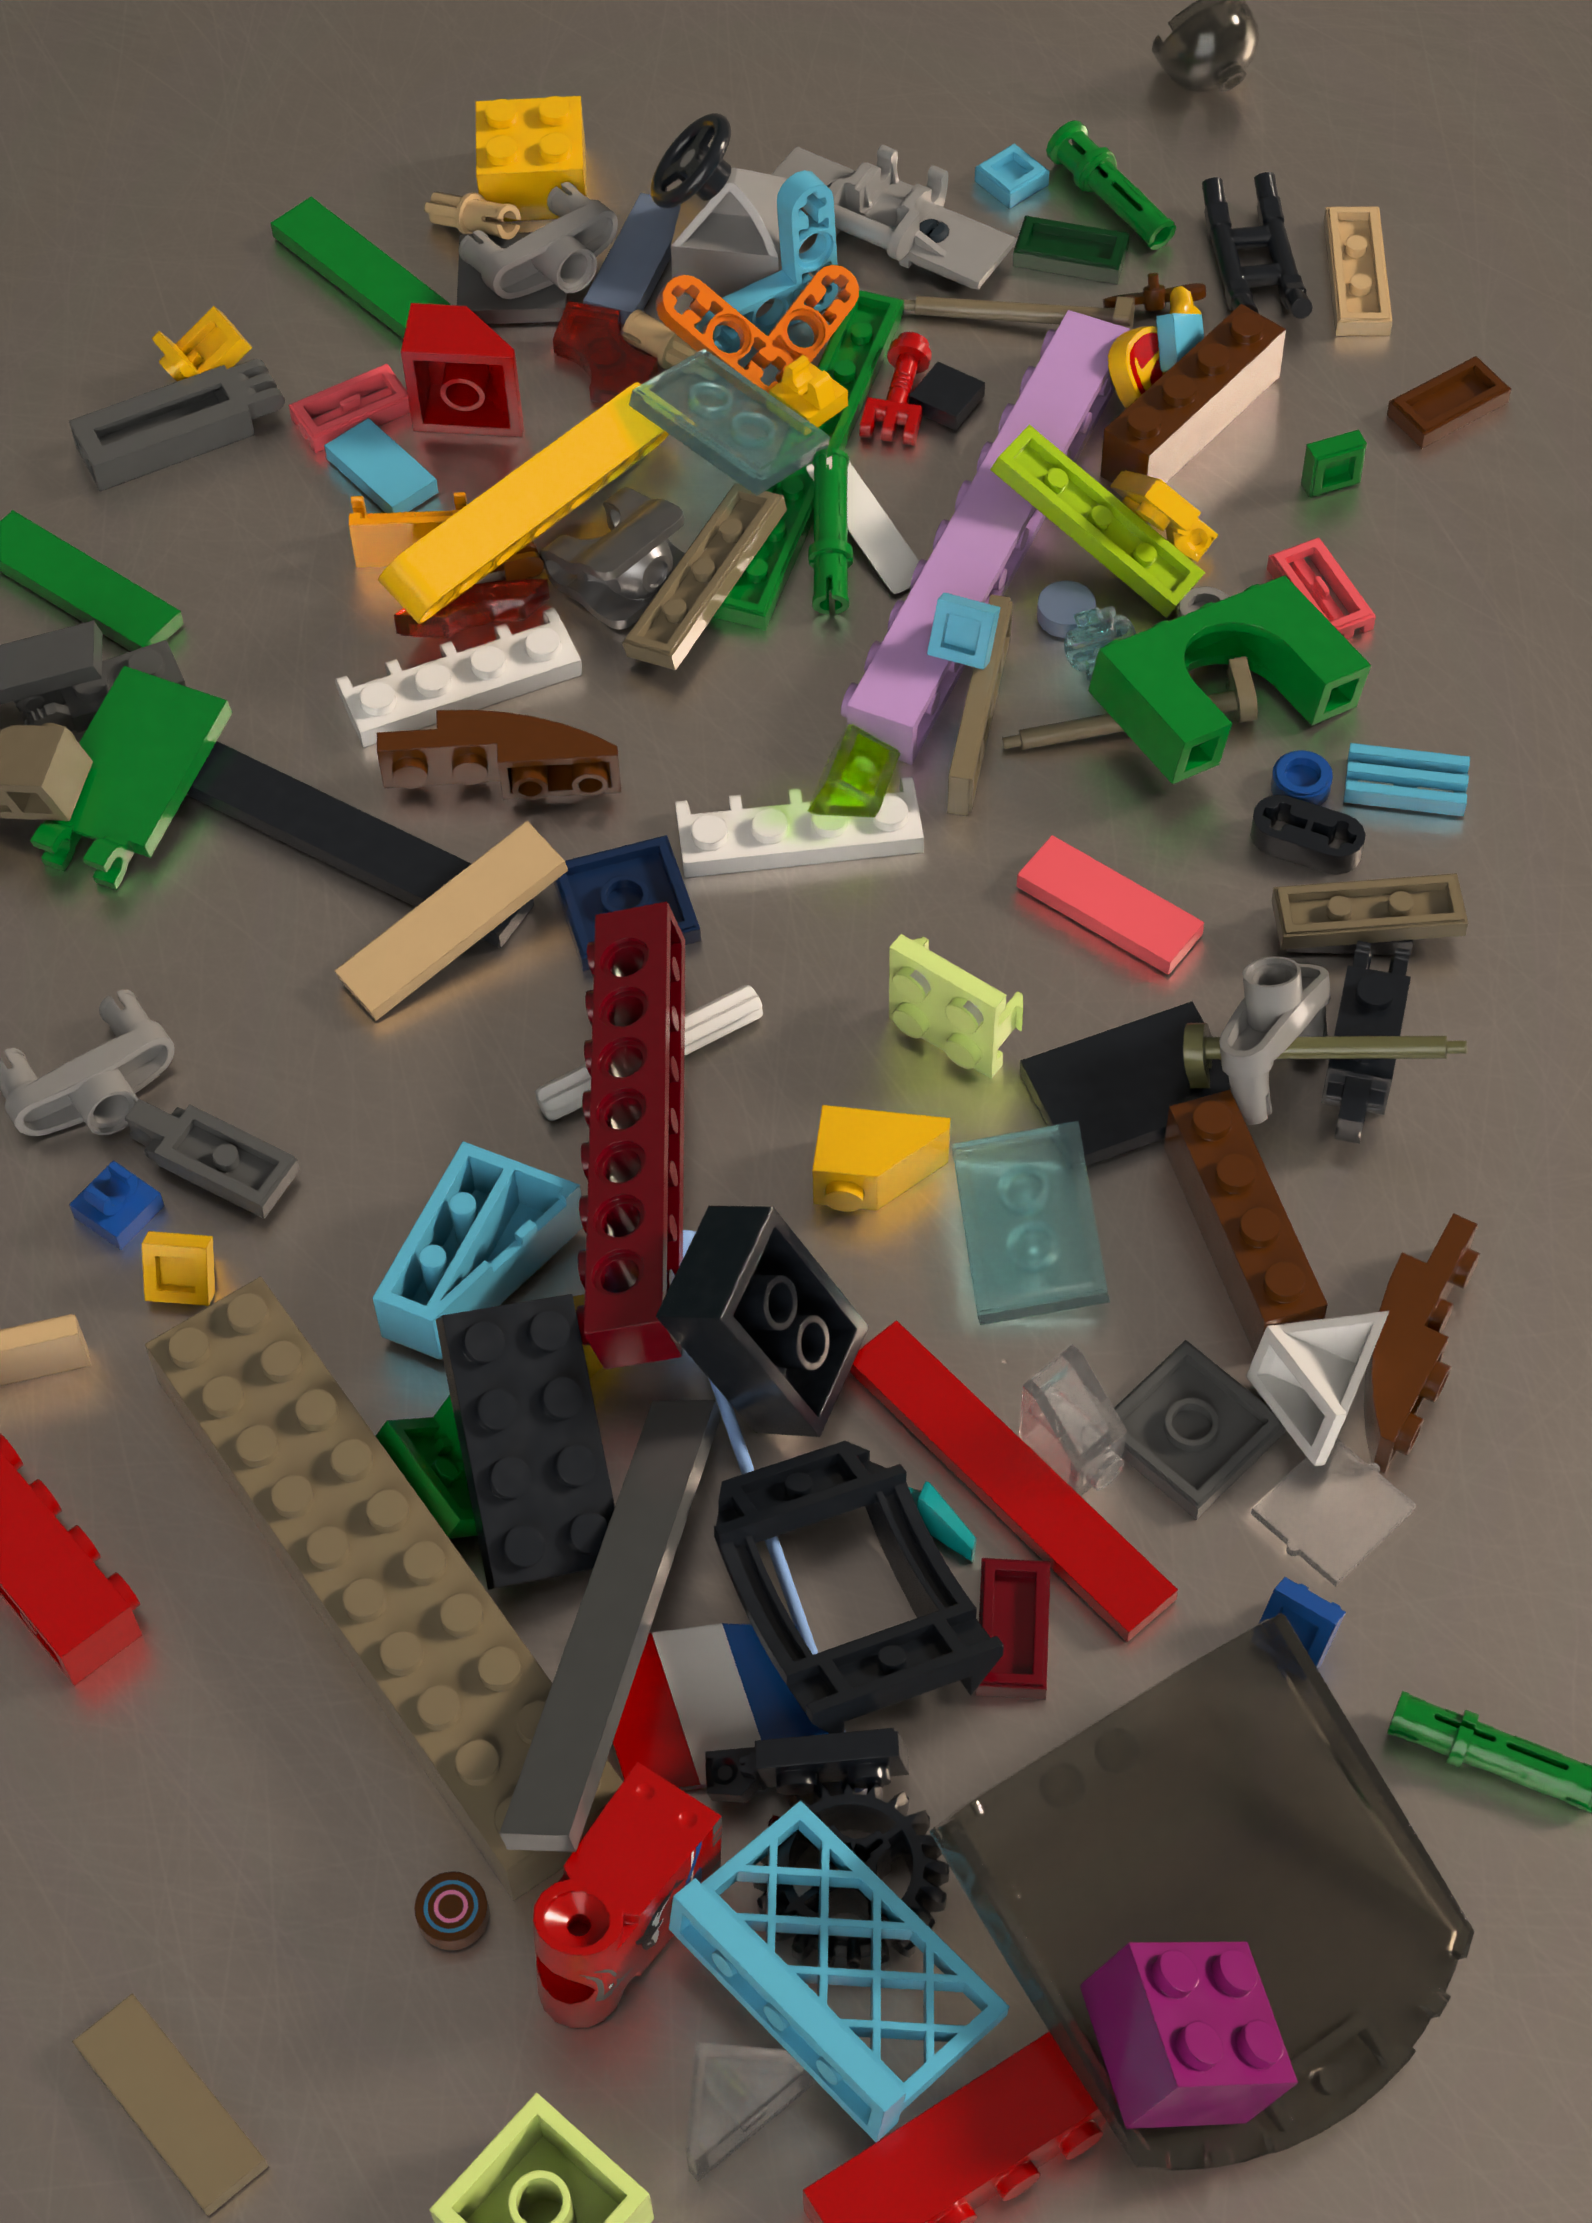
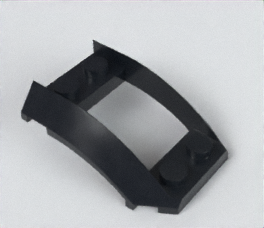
(885, 1666)

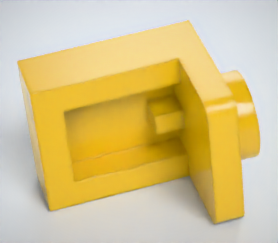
(204, 347)

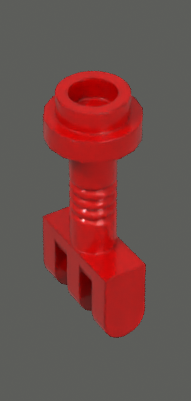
(908, 356)

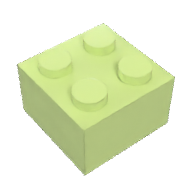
(543, 2174)

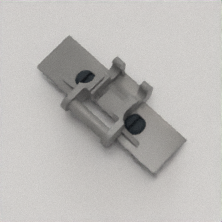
(906, 217)

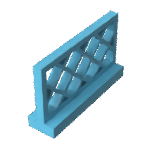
(797, 2015)

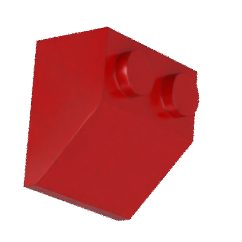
(459, 374)

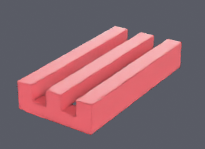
(379, 407)
(1293, 565)

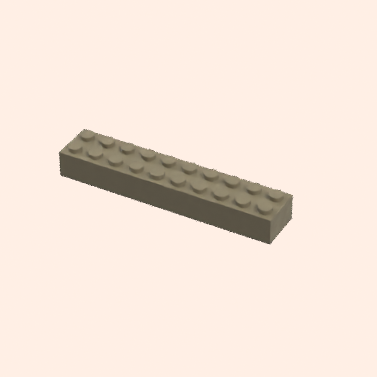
(368, 1561)

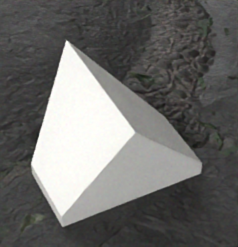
(1312, 1375)

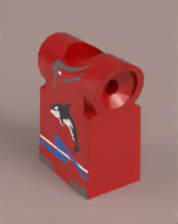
(617, 1896)

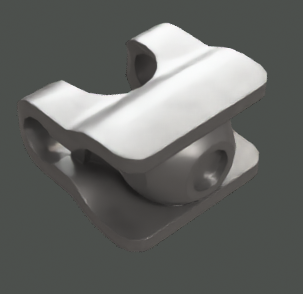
(624, 568)

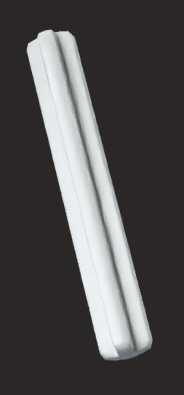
(701, 1028)

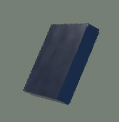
(623, 880)

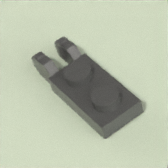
(85, 699)

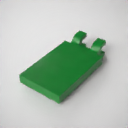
(145, 758)

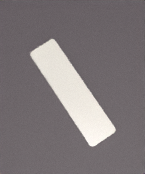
(876, 534)

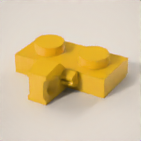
(1165, 510)

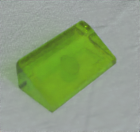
(855, 776)

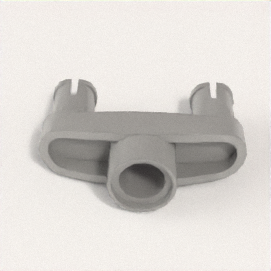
(554, 254)
(1278, 1006)
(95, 1085)

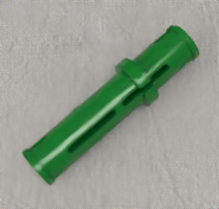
(830, 552)
(1484, 1747)

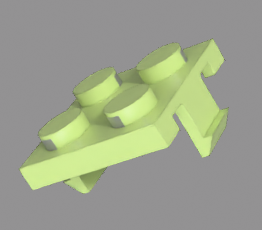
(949, 1006)

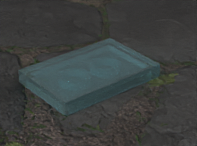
(729, 421)
(1029, 1223)

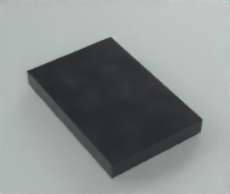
(1119, 1082)

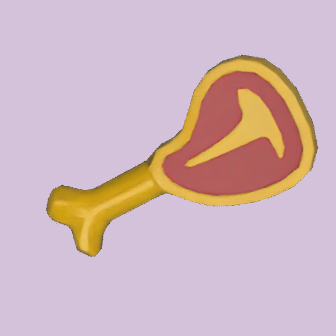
(1135, 353)

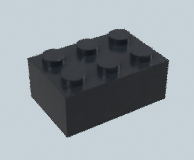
(763, 1320)

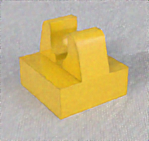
(810, 392)
(178, 1268)

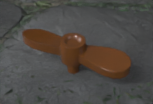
(1155, 295)

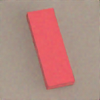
(1110, 904)

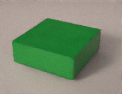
(1333, 463)

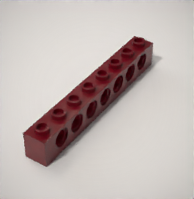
(633, 1134)

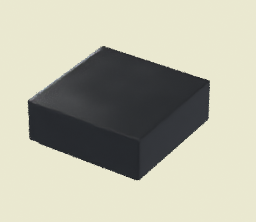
(947, 395)

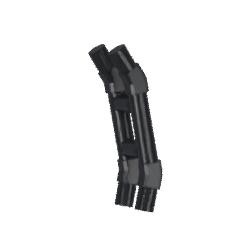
(1269, 234)

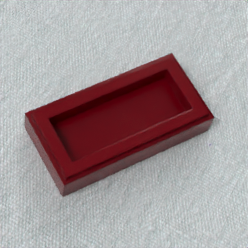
(1017, 1611)

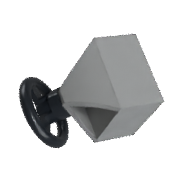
(726, 213)

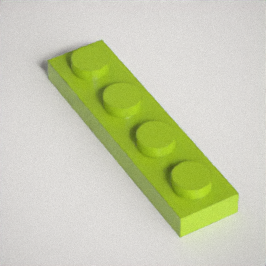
(1097, 520)

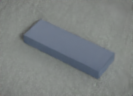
(635, 259)

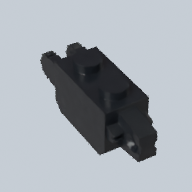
(1369, 1006)

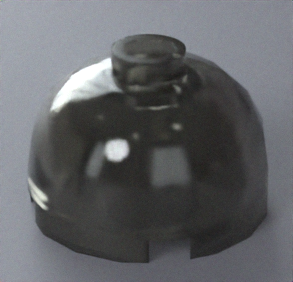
(1209, 45)

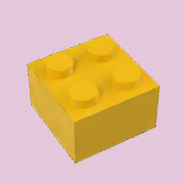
(528, 151)

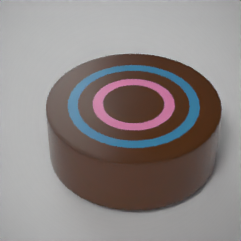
(452, 1910)

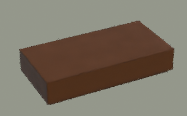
(1448, 402)

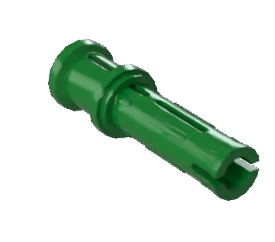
(1097, 172)

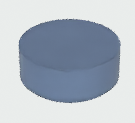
(1060, 603)

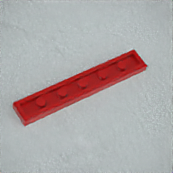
(1013, 1481)

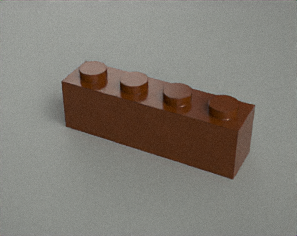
(1195, 398)
(1241, 1216)

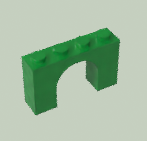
(1285, 640)

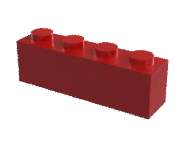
(54, 1580)
(966, 2146)

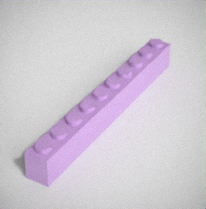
(984, 538)

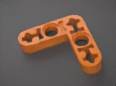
(772, 348)

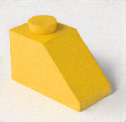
(874, 1155)

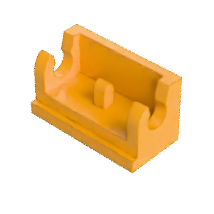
(384, 536)

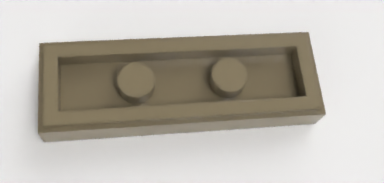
(1369, 911)
(170, 2104)

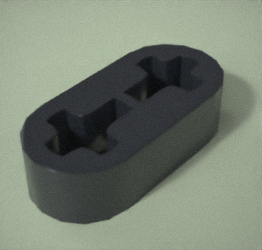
(1307, 834)

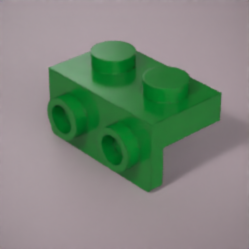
(433, 1464)

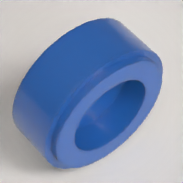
(1302, 776)

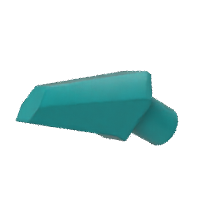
(943, 1521)

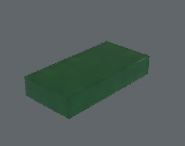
(1071, 249)

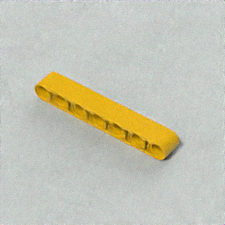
(520, 507)

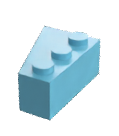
(474, 1244)

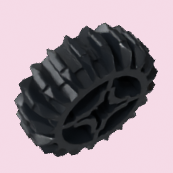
(891, 1837)

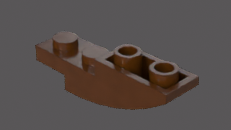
(521, 751)
(1410, 1346)

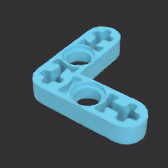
(798, 191)

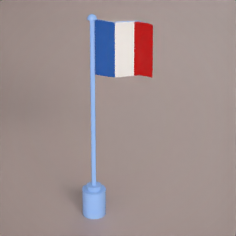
(713, 1681)

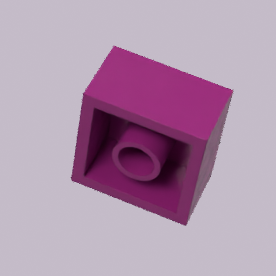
(1187, 2034)

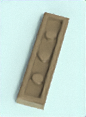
(704, 577)
(978, 717)

